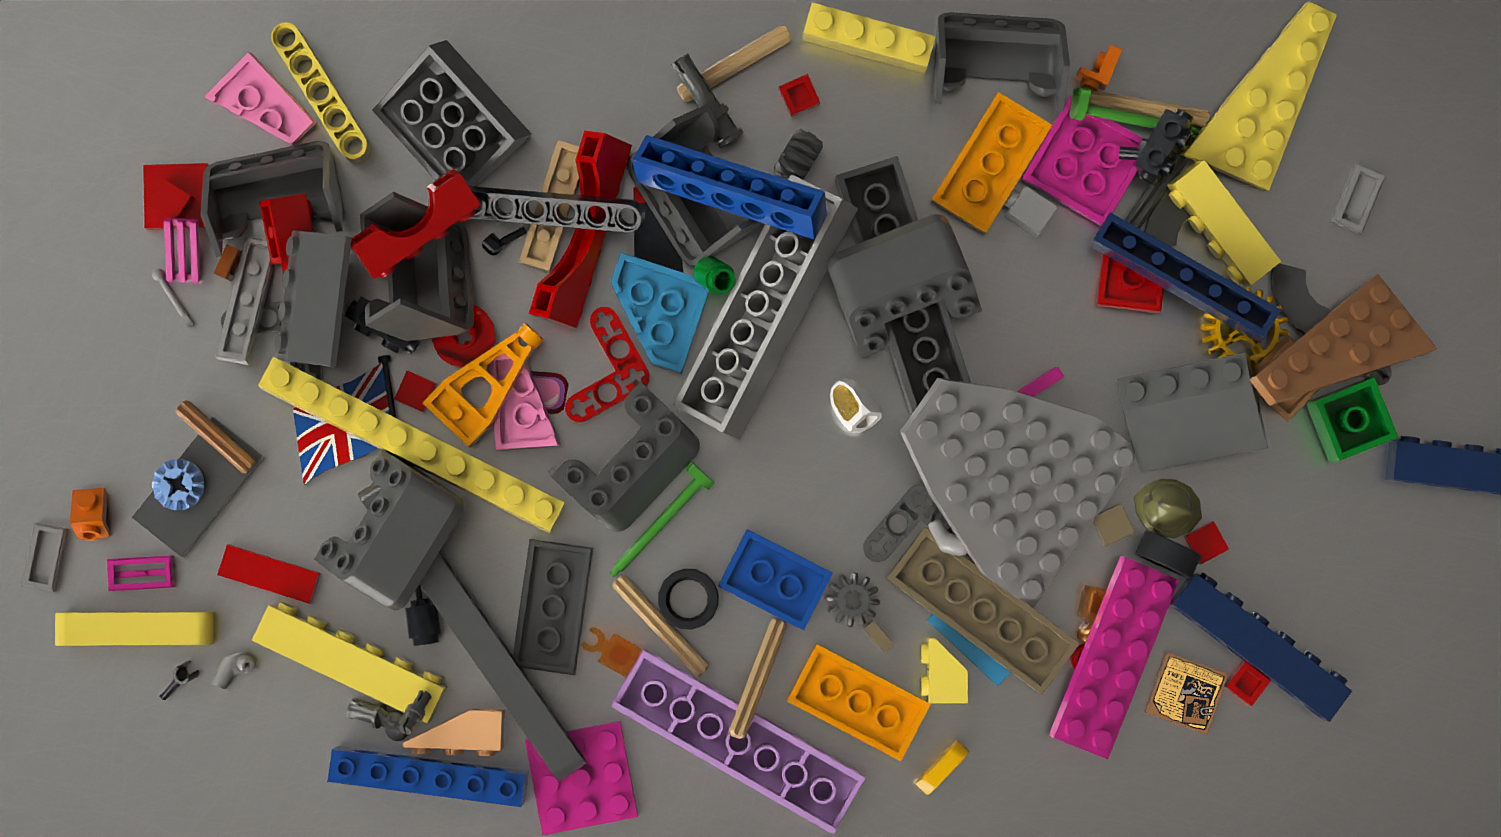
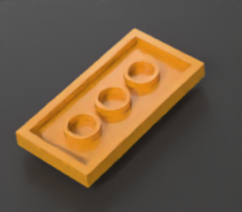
(991, 163)
(858, 702)

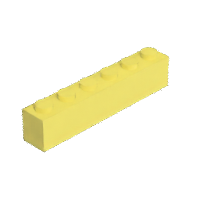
(346, 661)

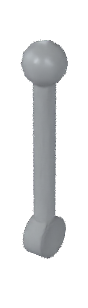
(158, 275)

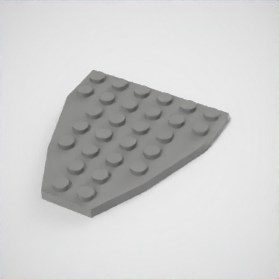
(1014, 477)

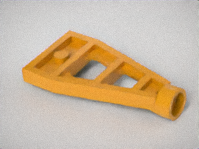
(457, 412)

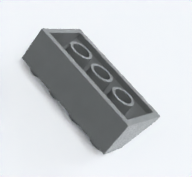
(313, 298)

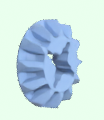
(192, 480)

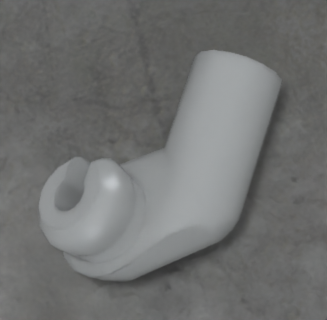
(946, 541)
(232, 665)

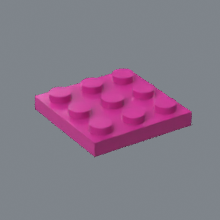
(1082, 164)
(592, 794)

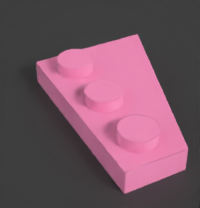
(260, 98)
(523, 417)

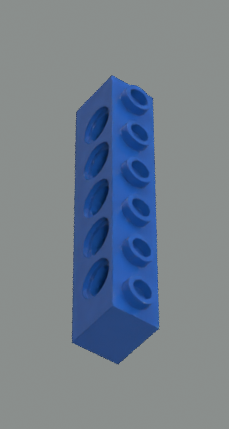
(730, 187)
(428, 776)

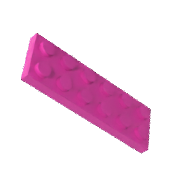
(1114, 657)

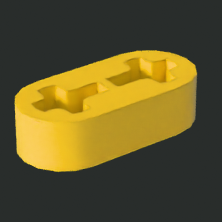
(942, 767)

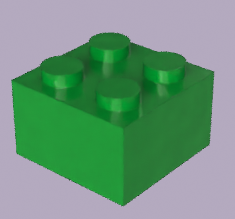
(1351, 420)

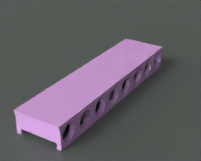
(765, 759)

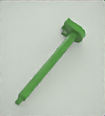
(1081, 107)
(700, 479)

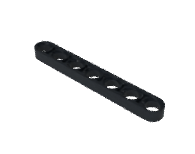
(552, 215)

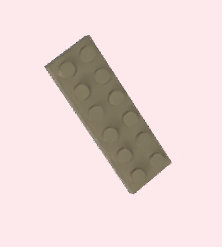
(983, 612)

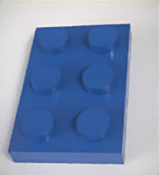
(775, 579)

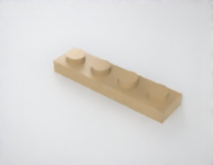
(561, 178)

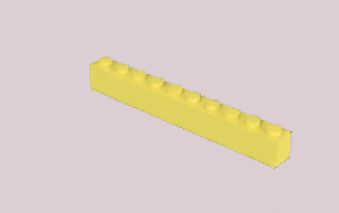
(411, 445)

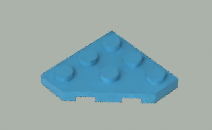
(661, 308)

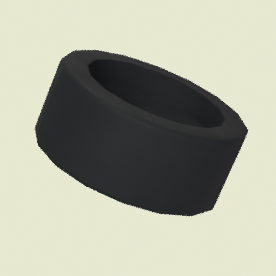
(1168, 554)
(664, 597)

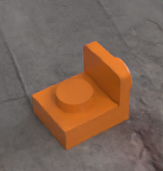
(1104, 65)

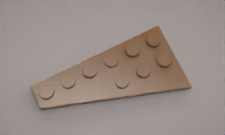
(1351, 341)

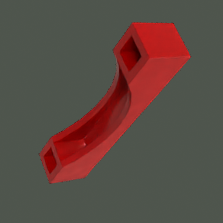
(564, 290)

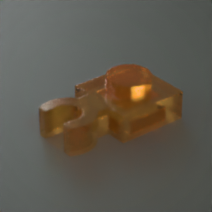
(1088, 608)
(616, 654)

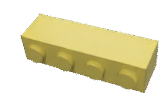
(868, 38)
(1223, 223)

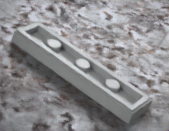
(246, 303)

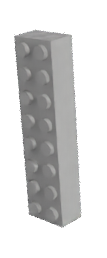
(760, 320)

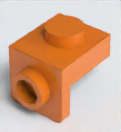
(89, 513)

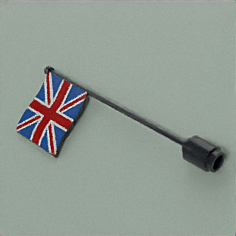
(326, 447)

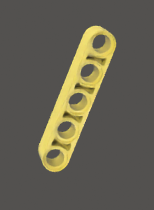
(310, 82)
(134, 628)

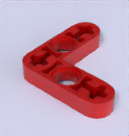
(621, 365)

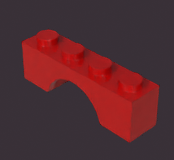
(448, 202)

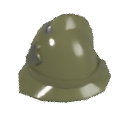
(1168, 507)

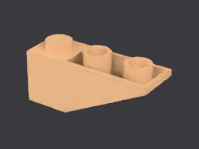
(471, 730)

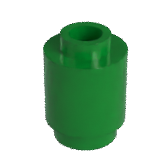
(714, 275)

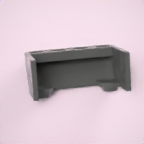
(1001, 49)
(238, 185)

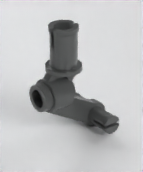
(396, 723)

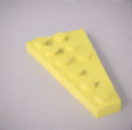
(1260, 113)

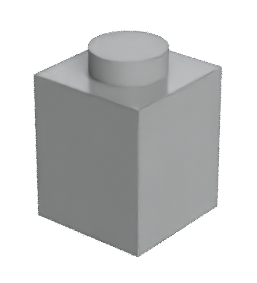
(1029, 210)

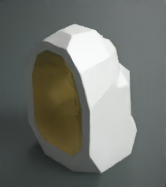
(854, 405)

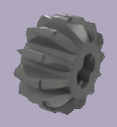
(798, 155)
(863, 598)

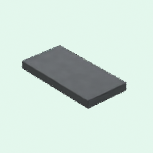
(221, 481)
(552, 606)

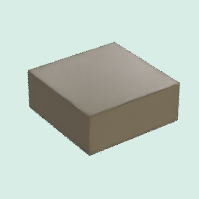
(1113, 525)
(878, 636)

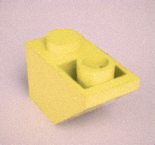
(945, 676)

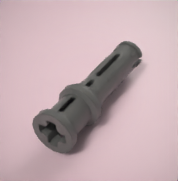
(703, 95)

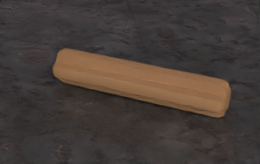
(215, 436)

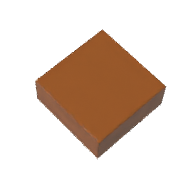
(228, 263)

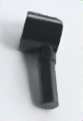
(494, 245)
(180, 677)

